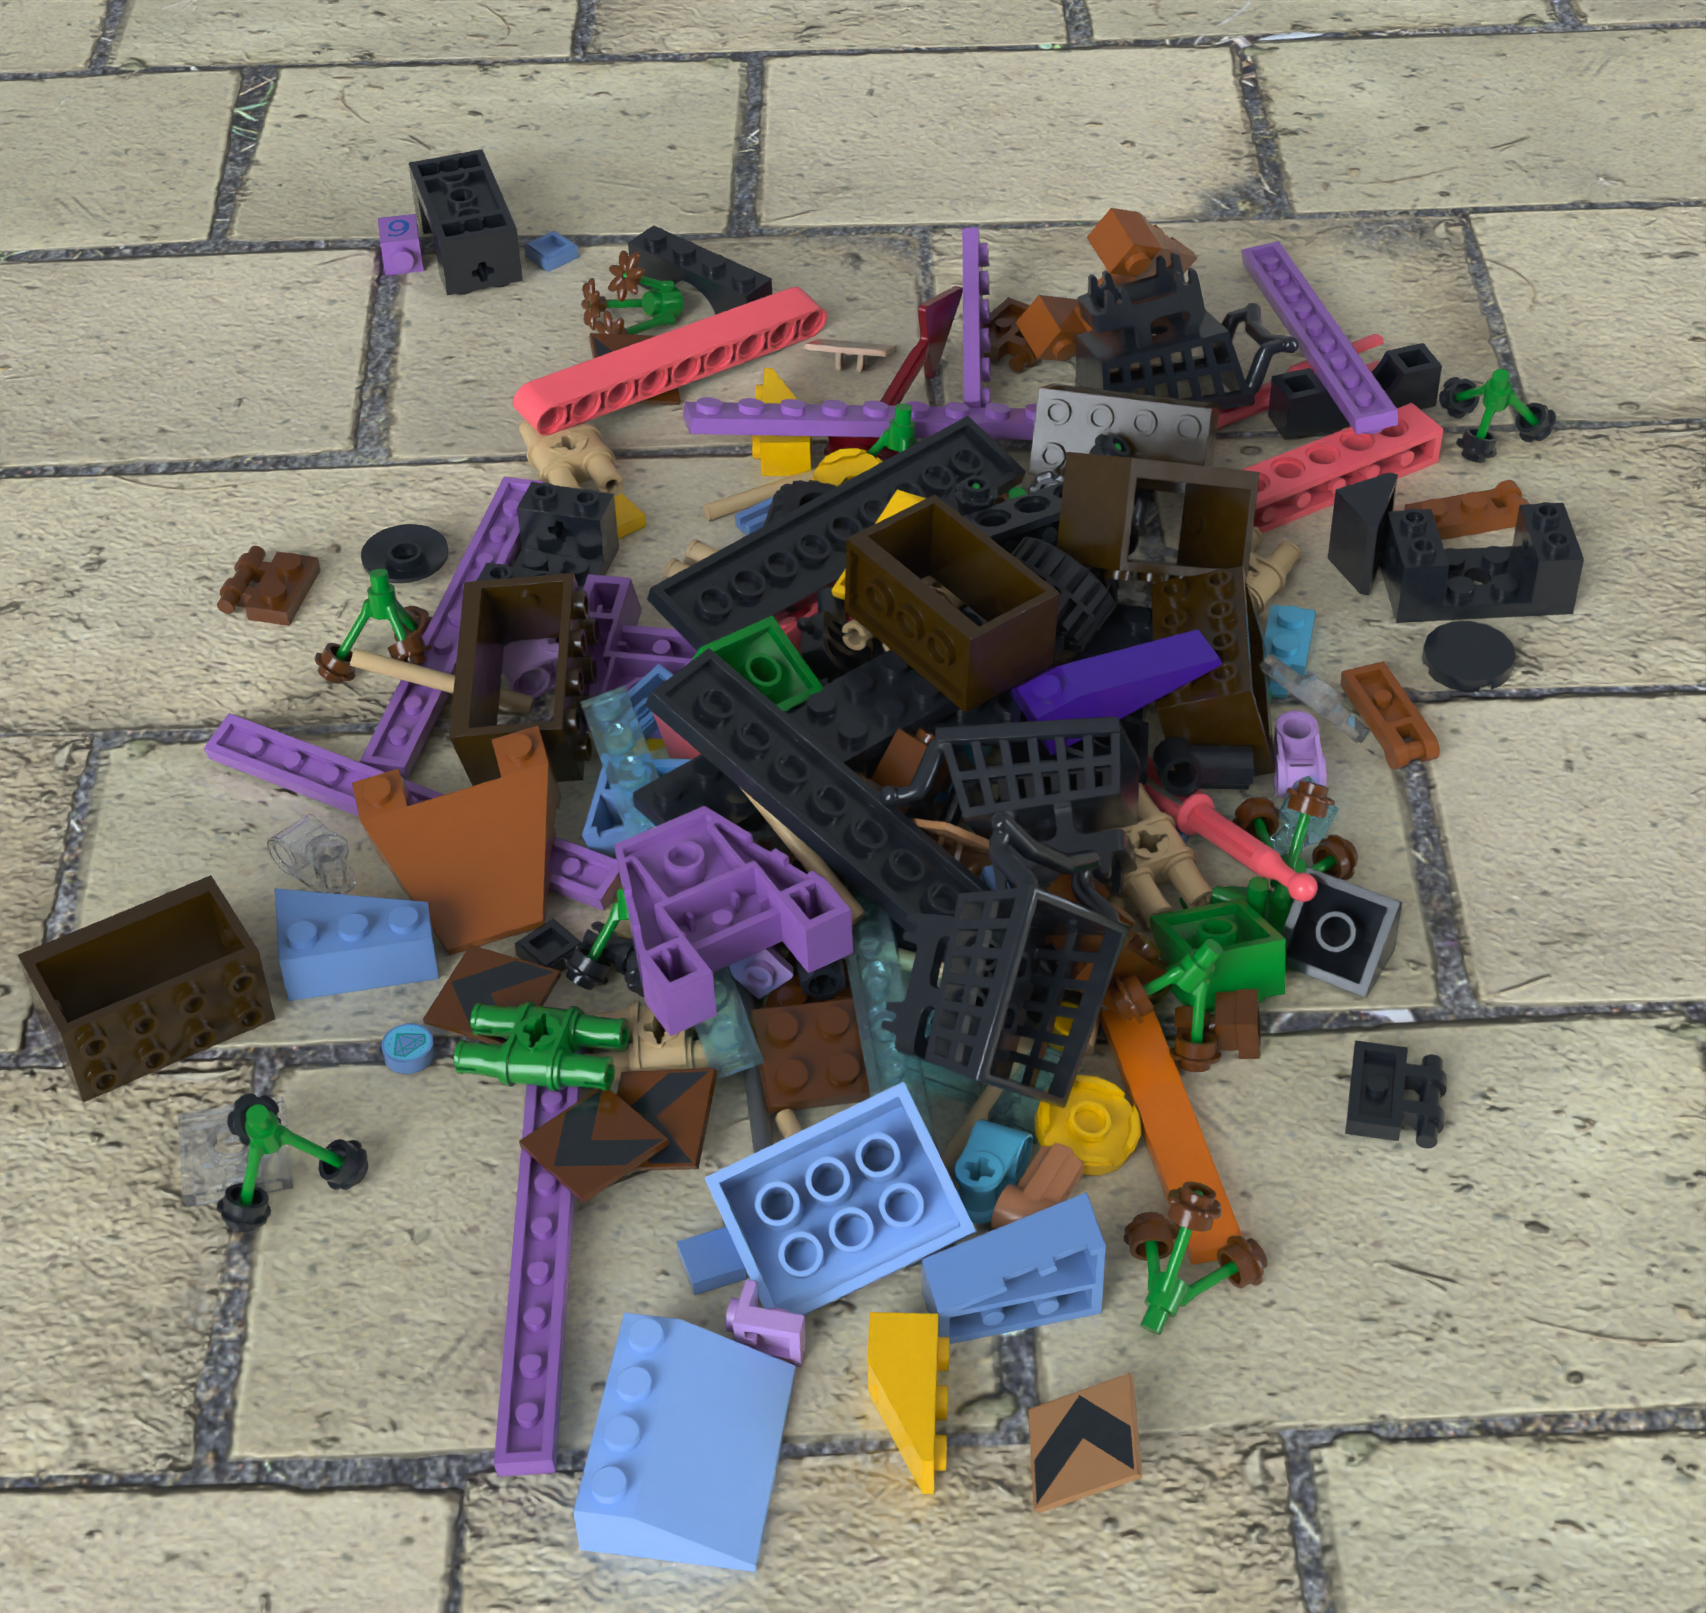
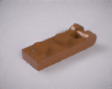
(1475, 511)
(1390, 714)

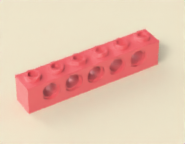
(1309, 475)

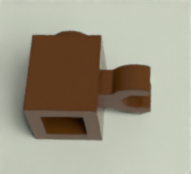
(902, 761)

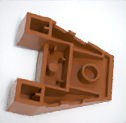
(1129, 253)
(473, 851)

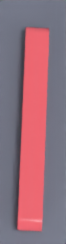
(668, 361)

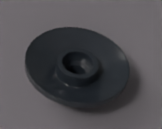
(406, 552)

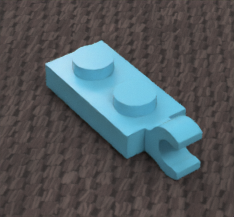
(1289, 639)

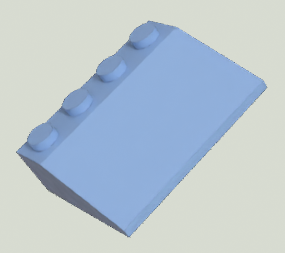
(840, 1204)
(684, 1447)

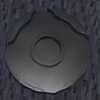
(1468, 656)

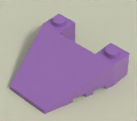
(625, 649)
(712, 897)

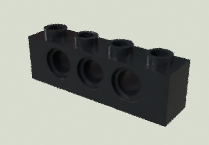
(1026, 516)

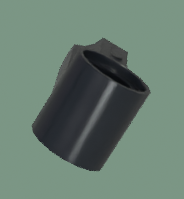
(1205, 768)

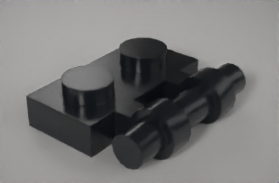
(1377, 1094)

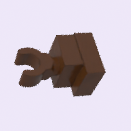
(1234, 1023)

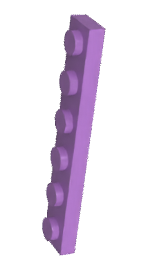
(975, 314)

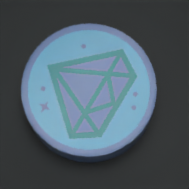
(408, 1048)

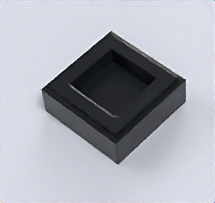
(547, 945)

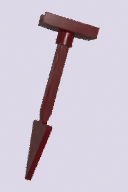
(935, 325)

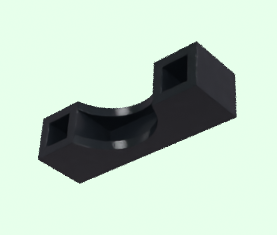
(716, 277)
(1304, 407)

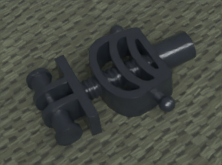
(823, 641)

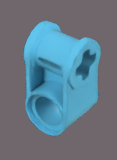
(988, 1164)

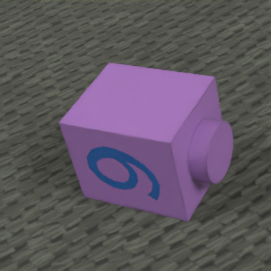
(400, 244)

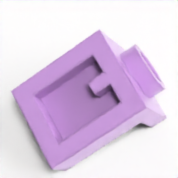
(762, 971)
(766, 1330)

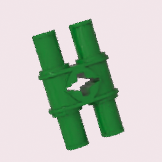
(542, 1046)

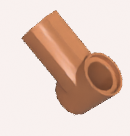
(1043, 1185)

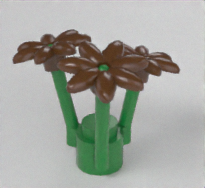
(662, 301)

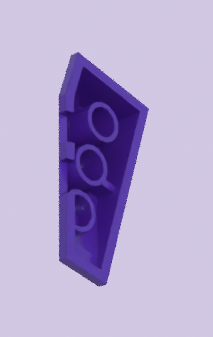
(1114, 681)

